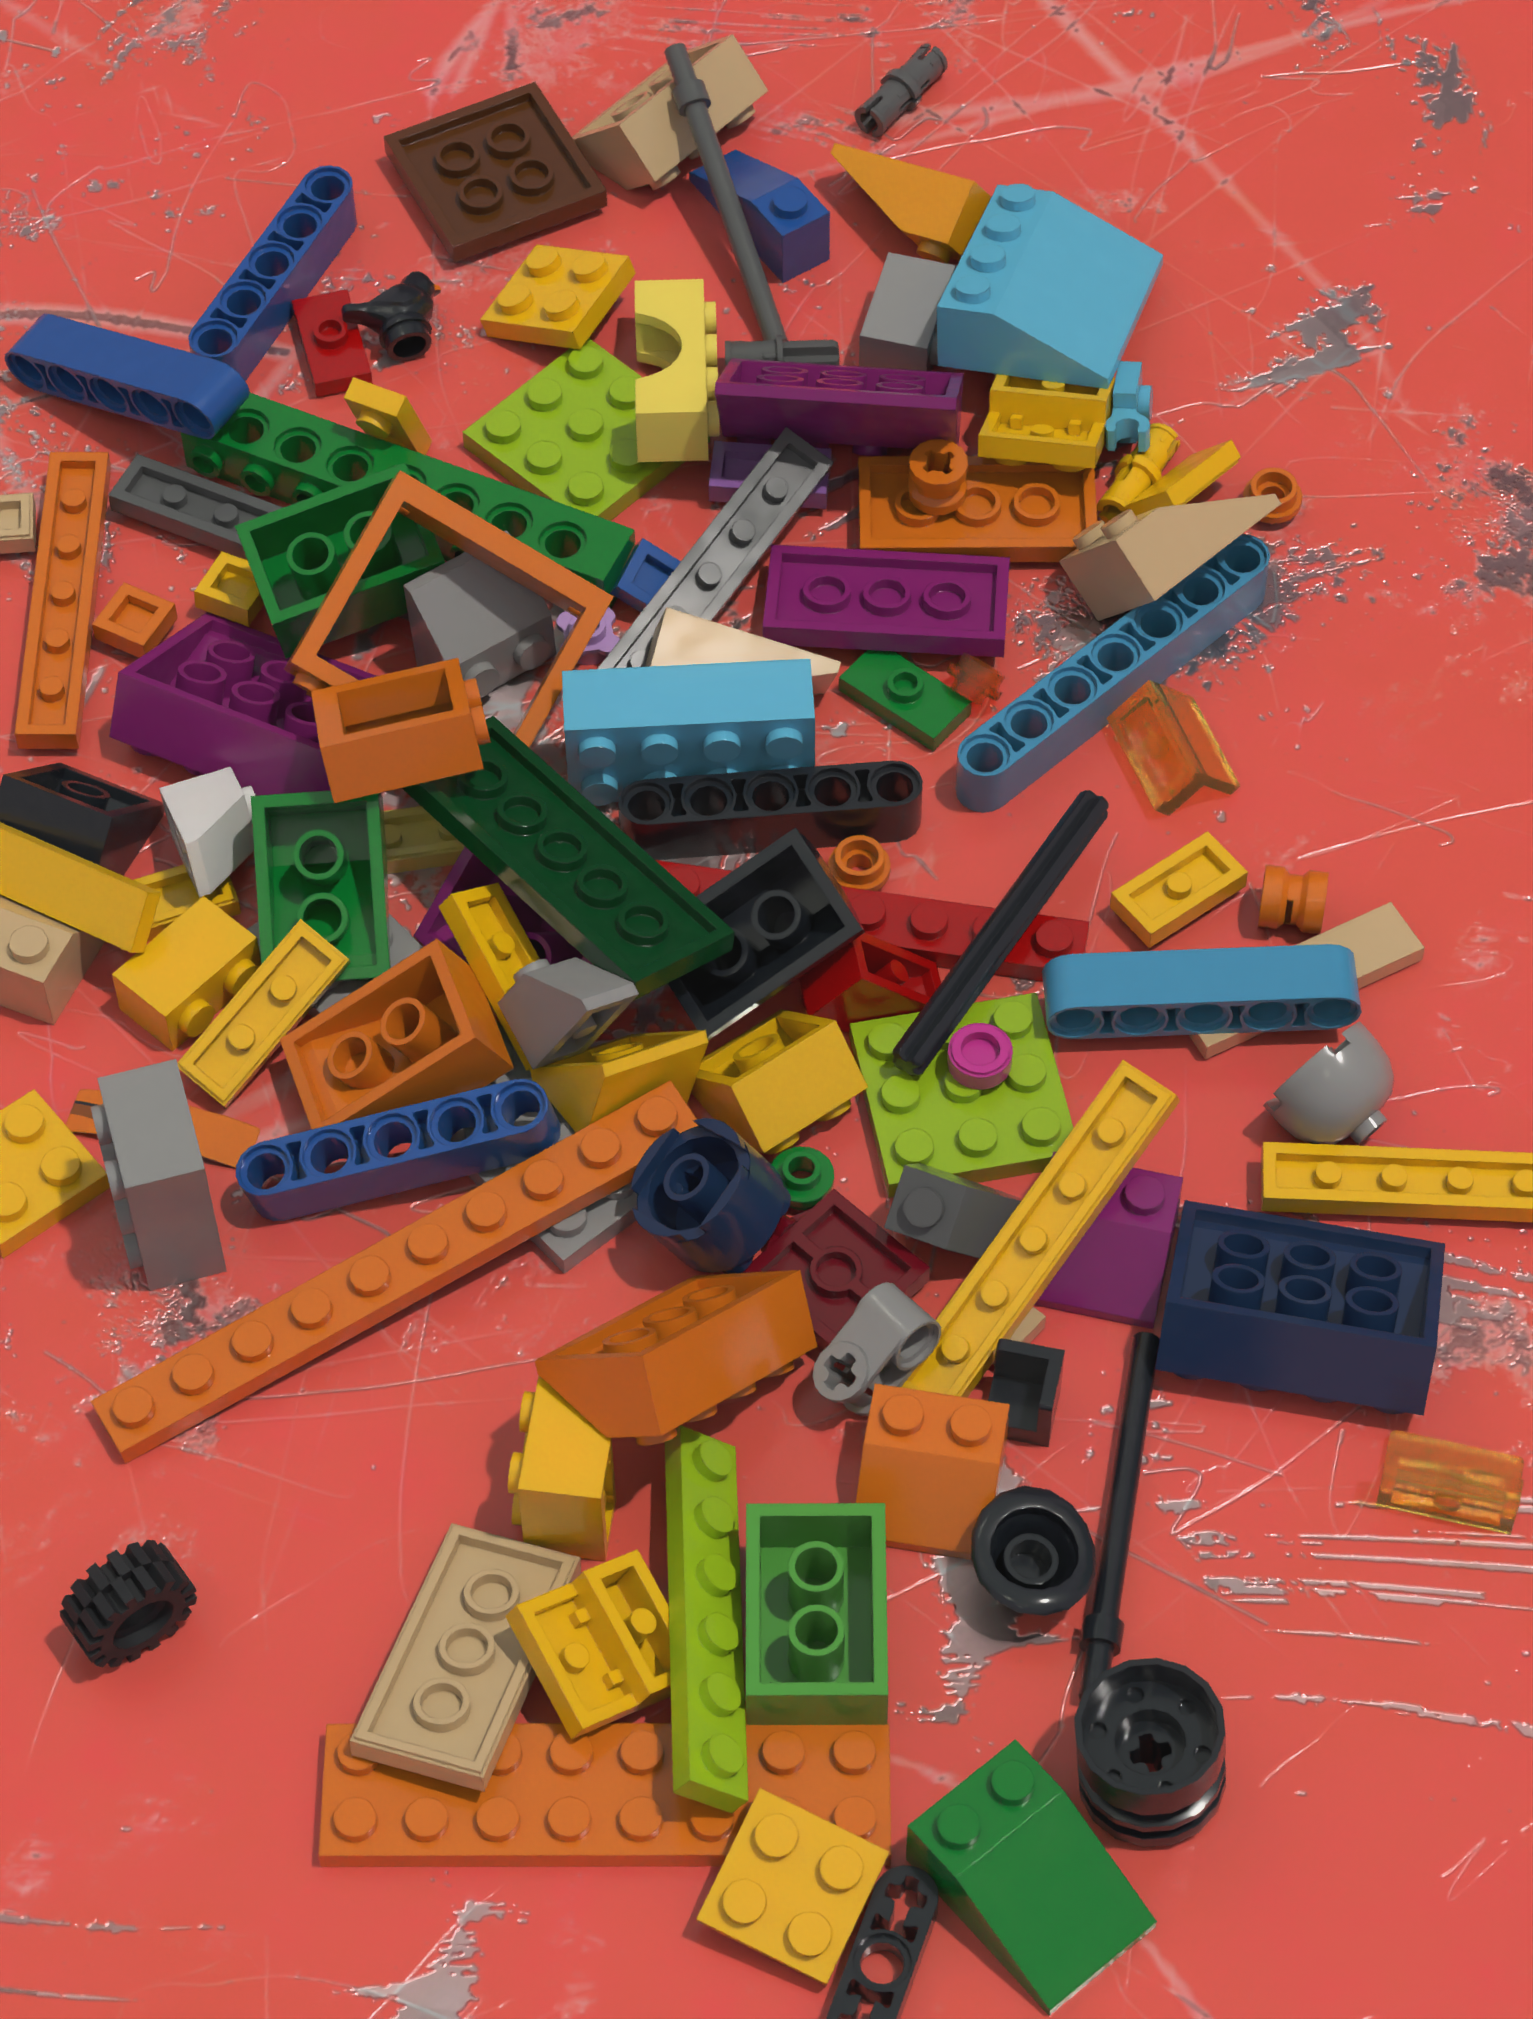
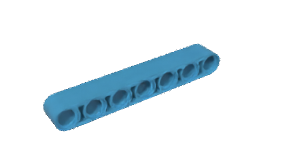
(1090, 685)

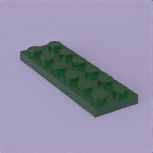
(574, 865)

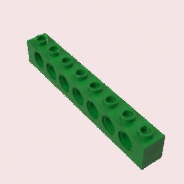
(300, 455)

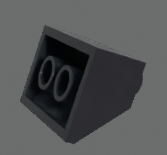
(785, 923)

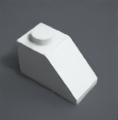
(210, 825)

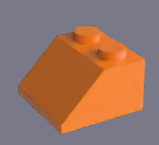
(932, 1466)

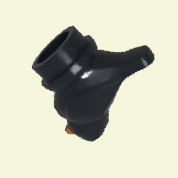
(399, 316)

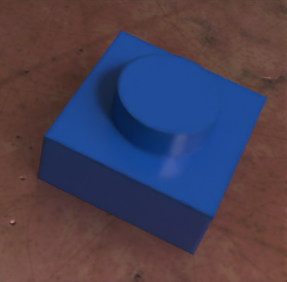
(643, 574)

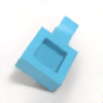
(1131, 408)

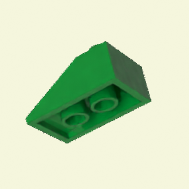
(325, 868)
(1029, 1877)

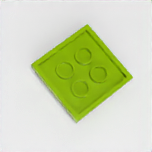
(571, 435)
(961, 1128)

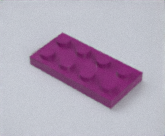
(887, 600)

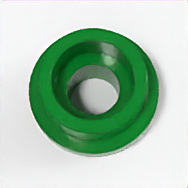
(808, 1191)

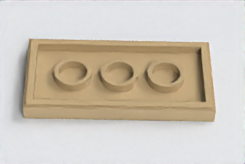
(457, 1663)

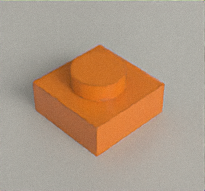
(134, 620)

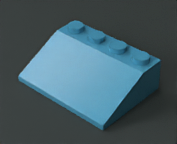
(1044, 292)

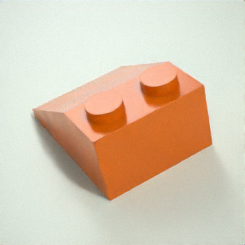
(398, 1041)

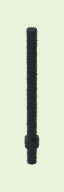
(1102, 1628)

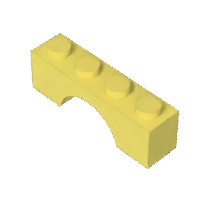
(679, 403)

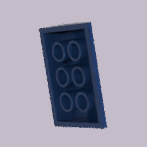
(1302, 1308)

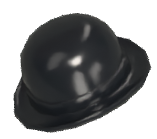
(1033, 1551)

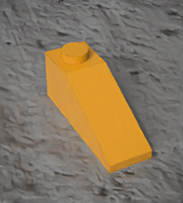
(925, 204)

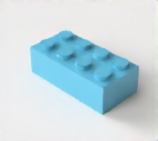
(685, 722)

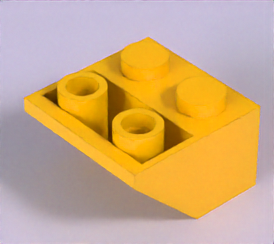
(562, 1478)

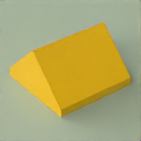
(620, 1072)

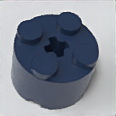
(709, 1196)

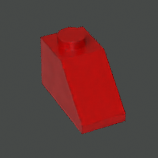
(868, 983)

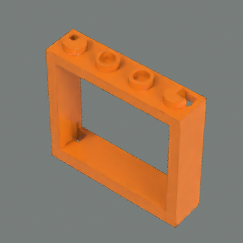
(482, 542)

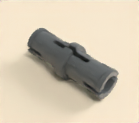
(901, 90)

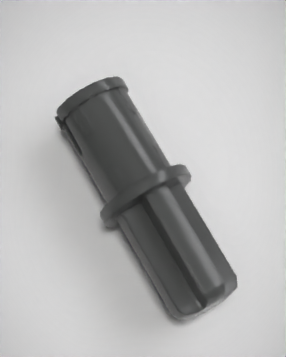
(787, 351)

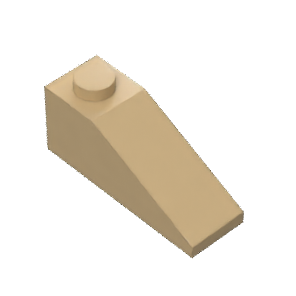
(695, 640)

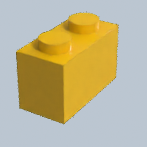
(187, 973)

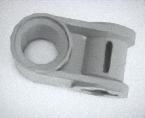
(876, 1345)

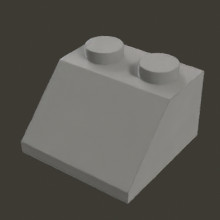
(480, 619)

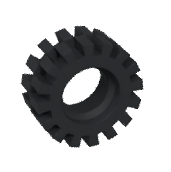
(128, 1603)

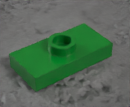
(905, 696)

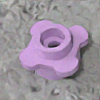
(601, 641)

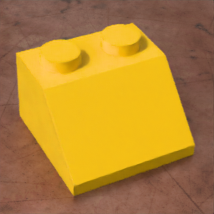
(779, 1079)

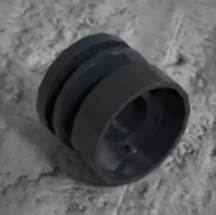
(1141, 1717)

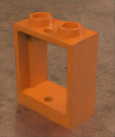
(399, 729)

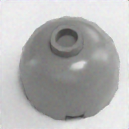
(1337, 1092)

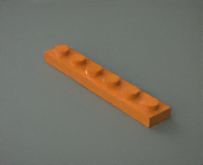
(63, 601)

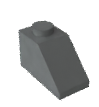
(948, 1210)

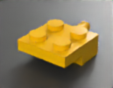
(1045, 423)
(599, 1643)

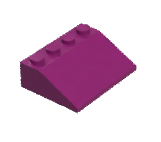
(838, 404)
(220, 702)

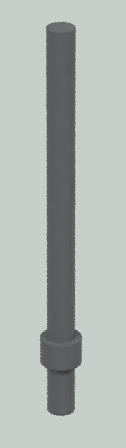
(693, 102)

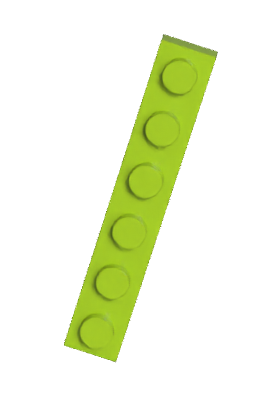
(705, 1622)

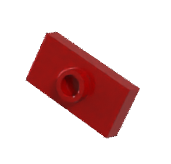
(329, 344)

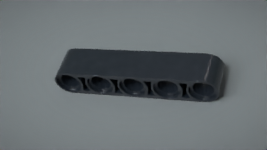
(796, 796)

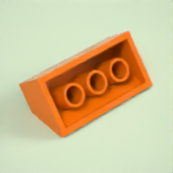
(683, 1353)

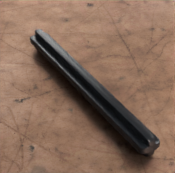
(1000, 933)

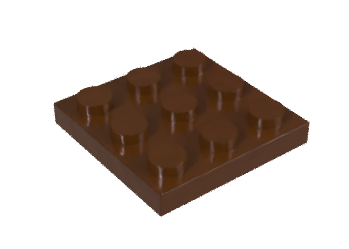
(495, 171)

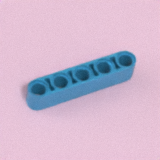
(1201, 991)

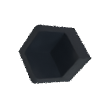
(1031, 1383)

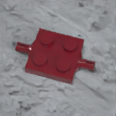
(839, 1261)

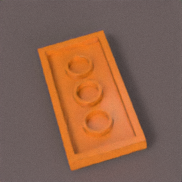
(1007, 512)

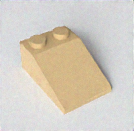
(1147, 554)

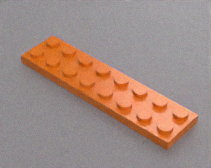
(592, 1799)

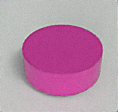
(980, 1056)

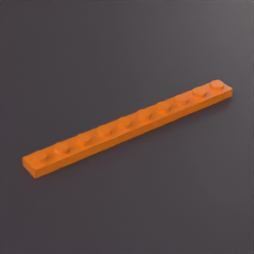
(387, 1276)

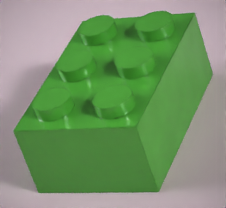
(816, 1614)

